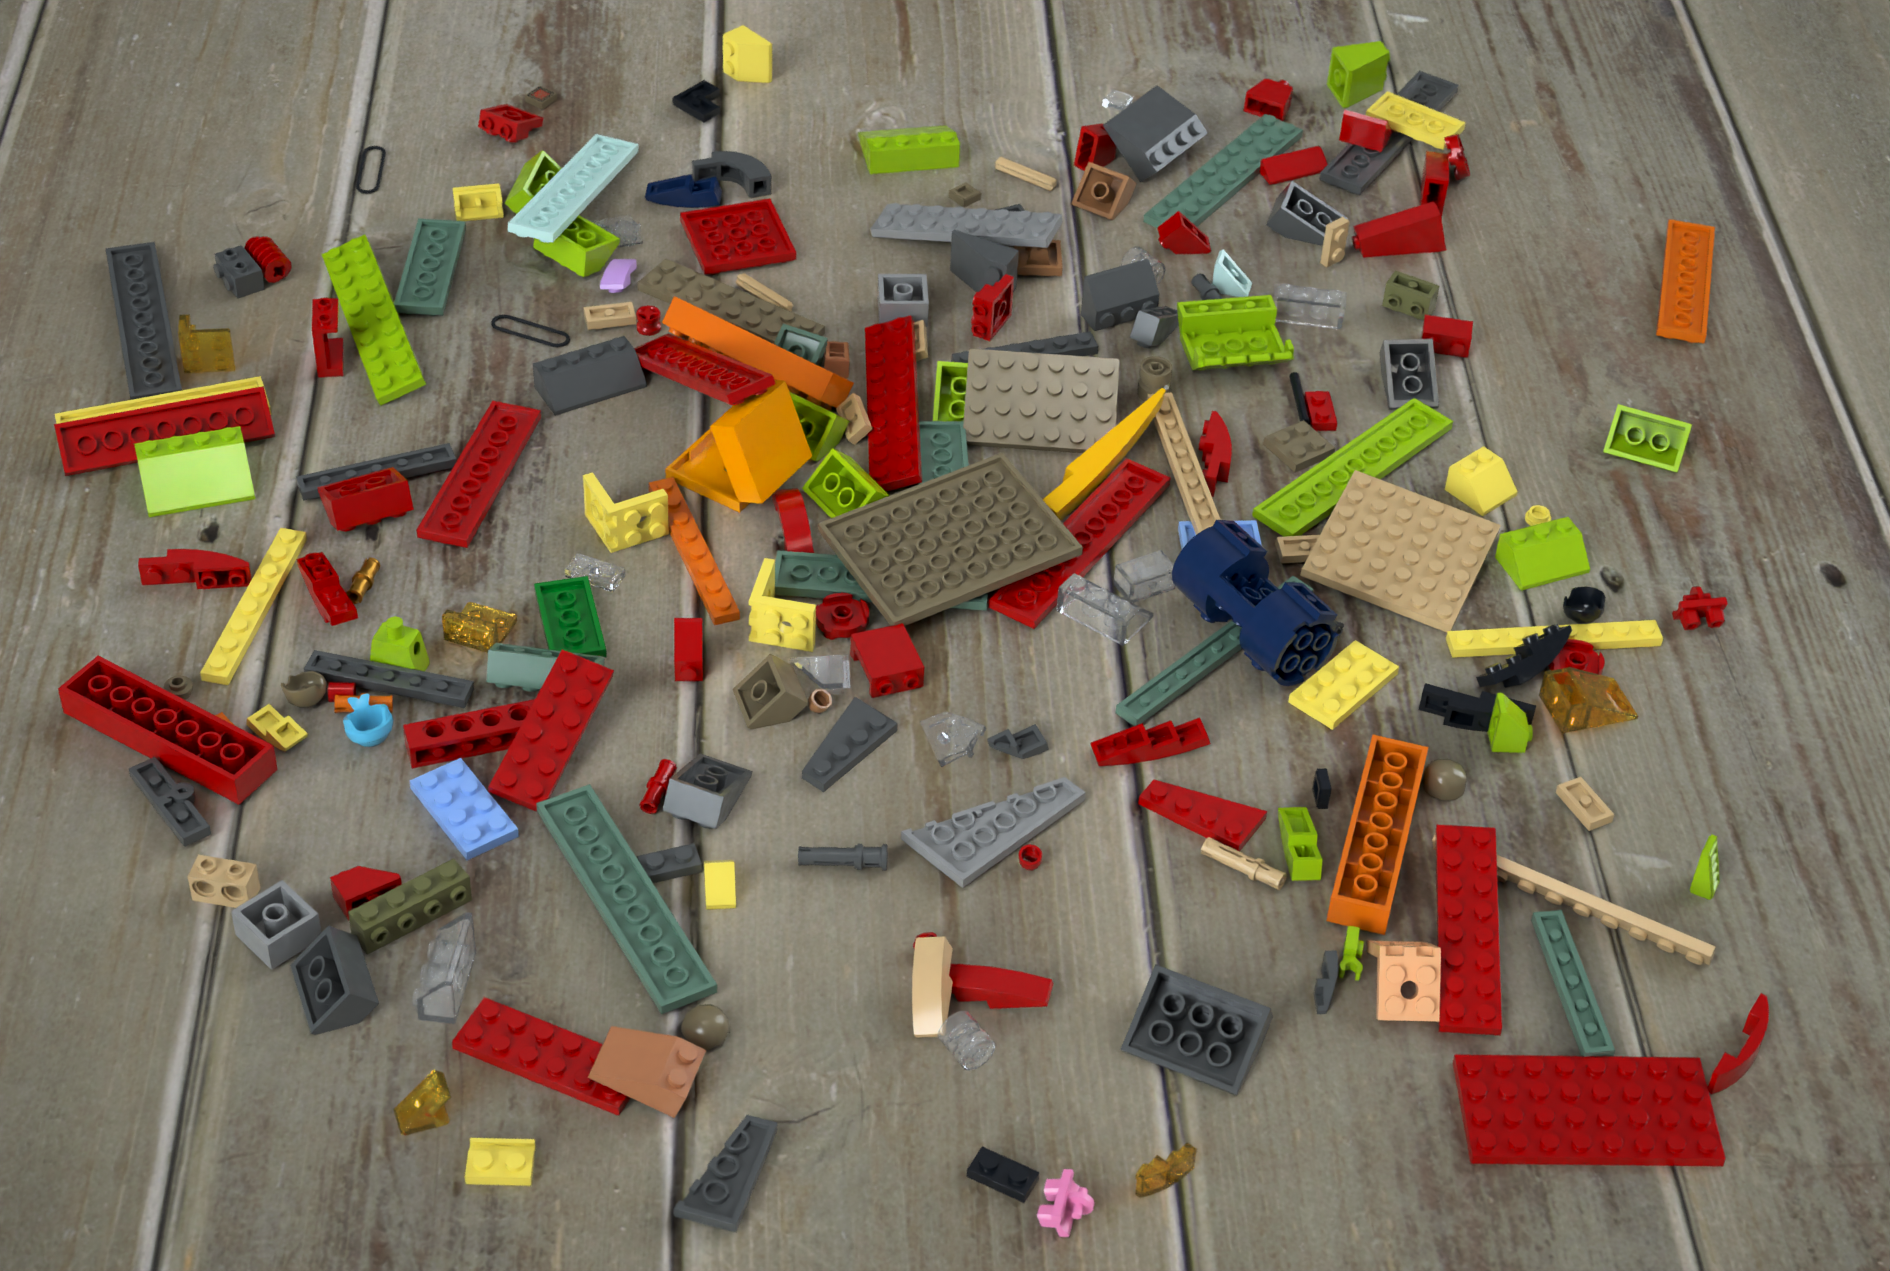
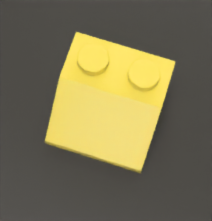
(747, 56)
(1481, 481)

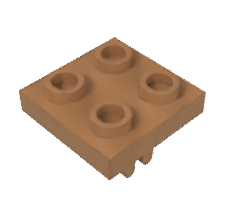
(1040, 260)

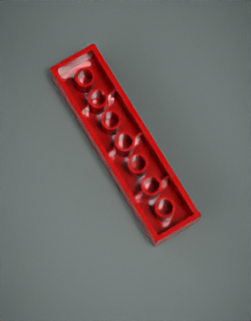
(168, 729)

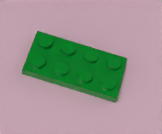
(570, 616)

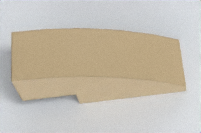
(931, 985)

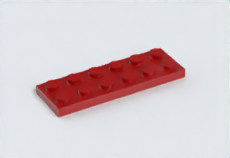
(551, 730)
(536, 1053)

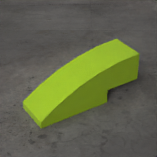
(1300, 843)

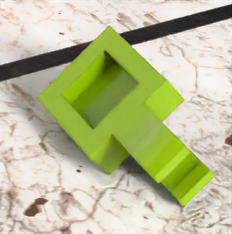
(1352, 949)

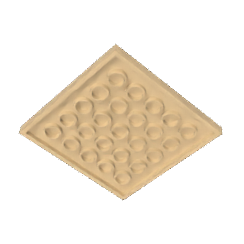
(1401, 551)

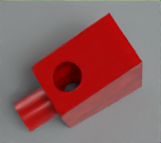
(1269, 98)
(1094, 147)

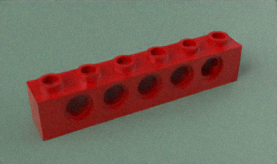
(464, 734)

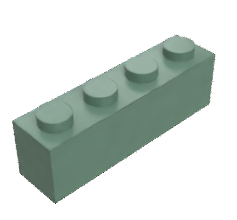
(524, 665)

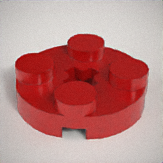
(1457, 157)
(835, 627)
(1581, 652)

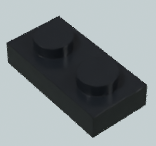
(1003, 1174)

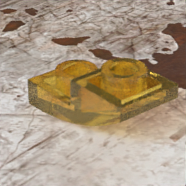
(1162, 1174)

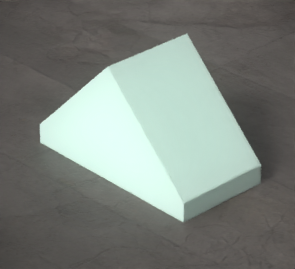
(1229, 277)

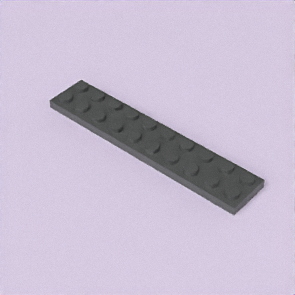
(1359, 166)
(143, 320)

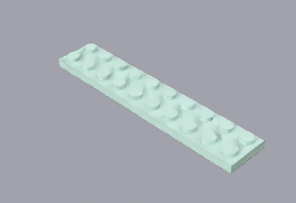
(572, 188)

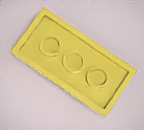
(1415, 120)
(1343, 684)

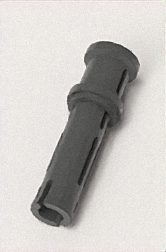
(834, 856)

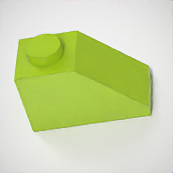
(1508, 727)

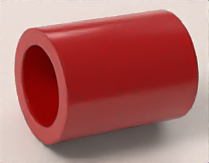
(340, 689)

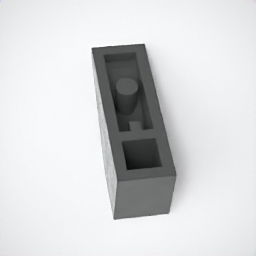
(1154, 325)

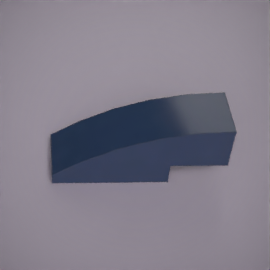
(685, 192)

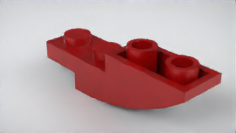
(1216, 451)
(200, 566)
(326, 589)

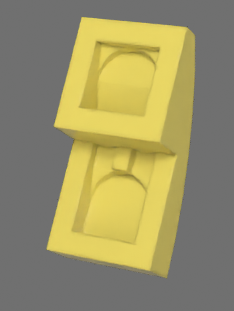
(276, 729)

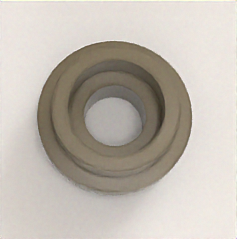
(180, 686)

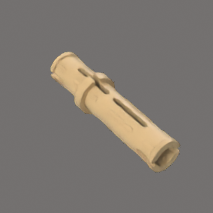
(1254, 868)

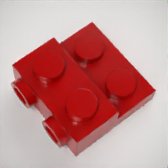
(508, 122)
(992, 308)

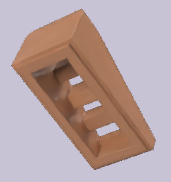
(837, 358)

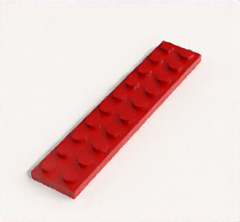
(703, 369)
(893, 404)
(1097, 527)

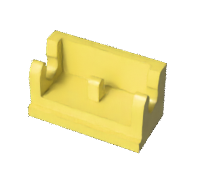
(478, 202)

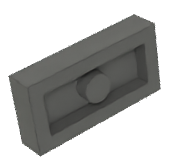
(671, 863)

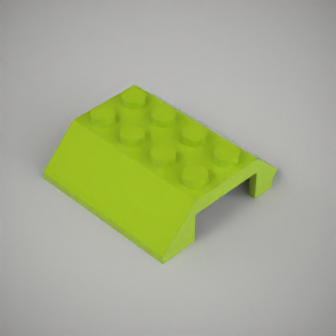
(1231, 333)

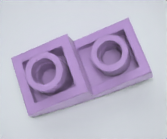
(617, 275)

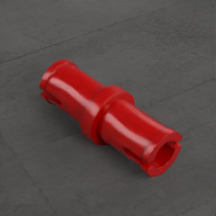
(657, 786)

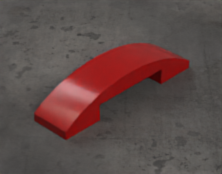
(793, 520)
(1731, 1068)

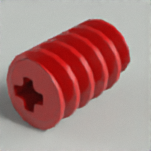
(269, 258)

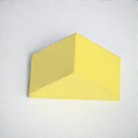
(719, 884)

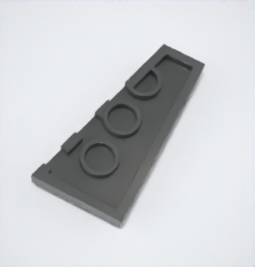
(848, 743)
(730, 1178)

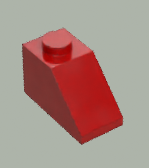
(1182, 236)
(688, 649)
(360, 886)

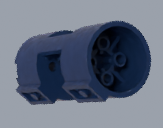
(1281, 628)

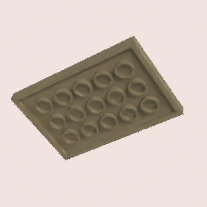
(1039, 400)

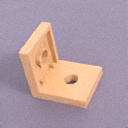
(1401, 963)

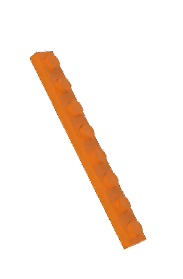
(697, 556)

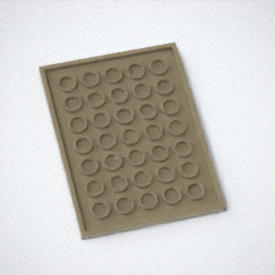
(949, 540)

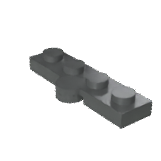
(171, 801)

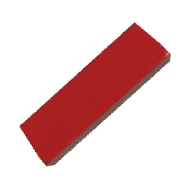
(1293, 165)

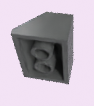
(1118, 294)
(334, 982)

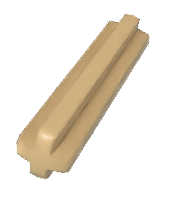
(1025, 173)
(762, 292)

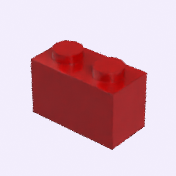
(1448, 335)

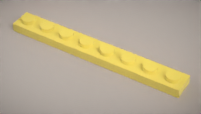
(253, 607)
(1600, 635)

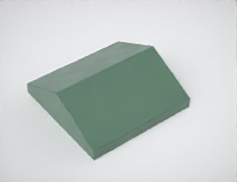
(802, 343)

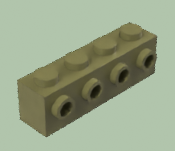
(410, 906)

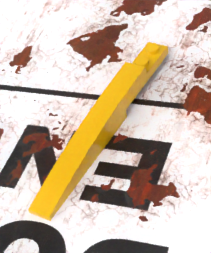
(1101, 458)

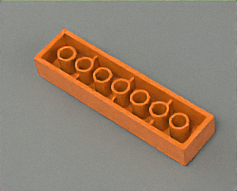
(725, 338)
(1377, 835)

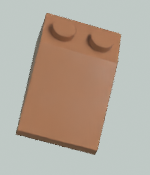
(648, 1067)

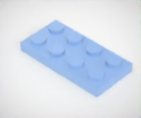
(464, 809)

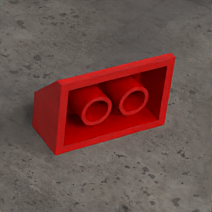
(366, 499)

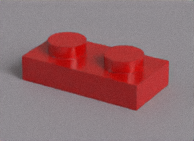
(1321, 411)

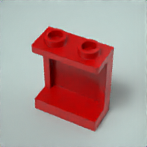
(328, 351)
(888, 660)

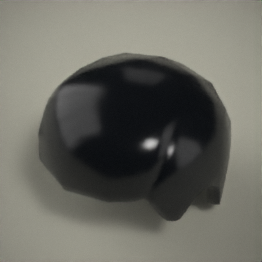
(1584, 604)

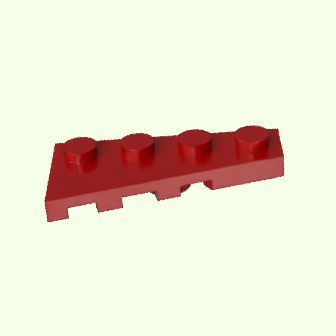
(1204, 814)

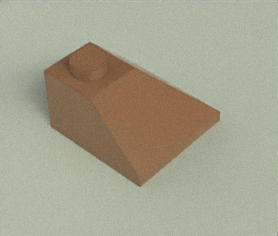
(1103, 191)

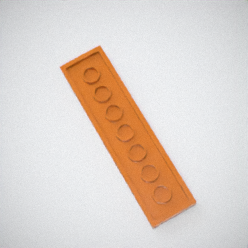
(1686, 281)

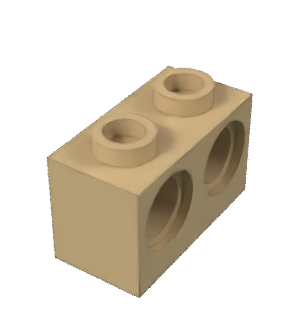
(223, 881)

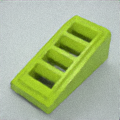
(1707, 872)

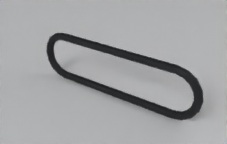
(361, 169)
(530, 337)

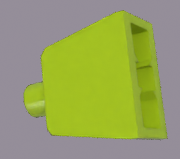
(399, 646)

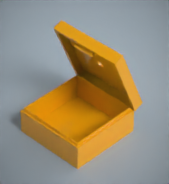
(754, 442)

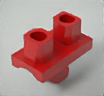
(1698, 606)

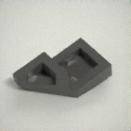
(1021, 744)
(1325, 986)

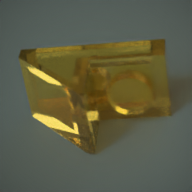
(424, 1105)

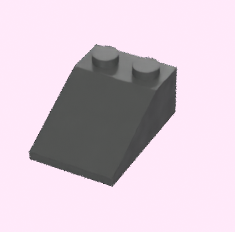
(1301, 215)
(981, 260)
(1409, 372)
(705, 791)

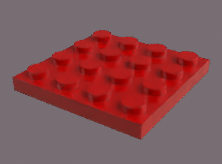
(737, 236)

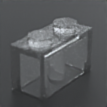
(1144, 577)

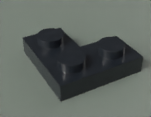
(697, 101)

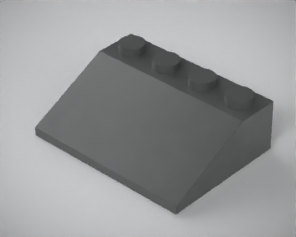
(1154, 131)
(1197, 1030)

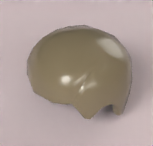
(305, 689)
(1444, 779)
(705, 1026)

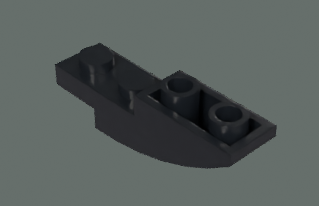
(1529, 659)
(1465, 710)

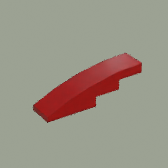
(1144, 745)
(999, 986)

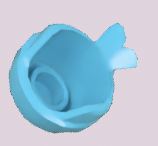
(368, 723)

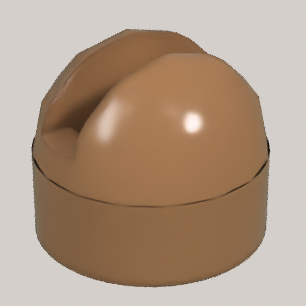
(819, 701)

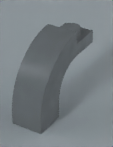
(735, 168)

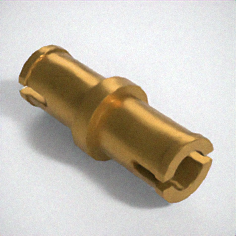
(363, 580)

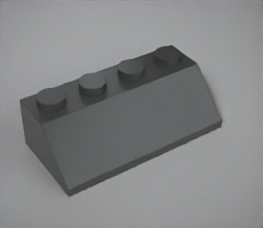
(588, 375)

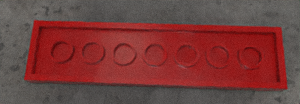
(110, 438)
(479, 474)
(1468, 930)

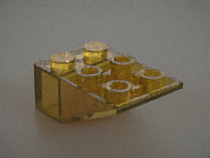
(1584, 699)

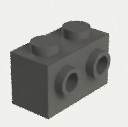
(238, 271)

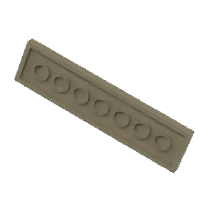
(722, 300)

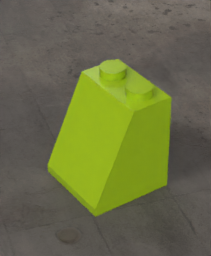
(1357, 71)

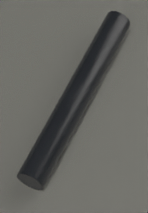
(1299, 397)

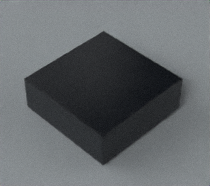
(1321, 788)

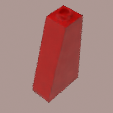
(1435, 179)
(1402, 233)

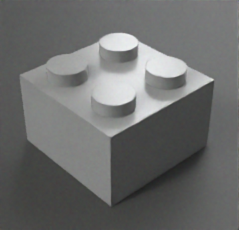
(902, 296)
(276, 924)

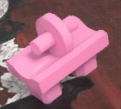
(1069, 1203)

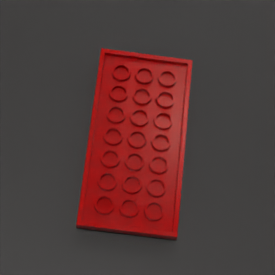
(1587, 1110)

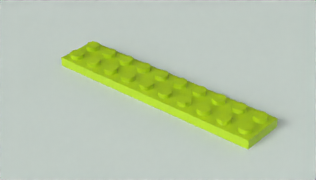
(373, 320)
(1374, 453)

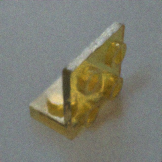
(205, 348)
(477, 626)

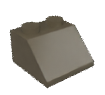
(770, 694)

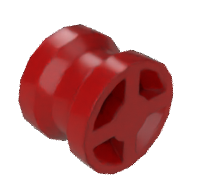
(648, 320)

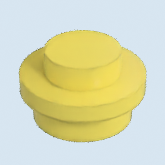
(1537, 515)

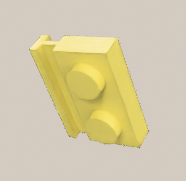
(500, 1161)

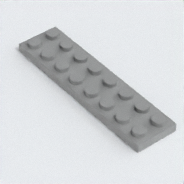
(938, 222)

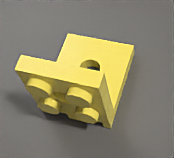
(620, 522)
(769, 613)

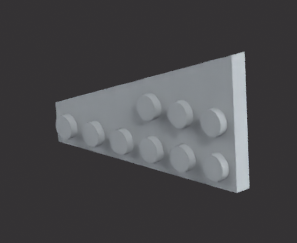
(990, 832)

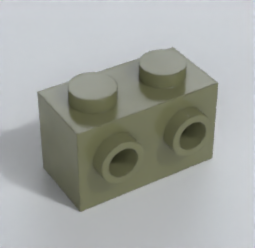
(1410, 295)

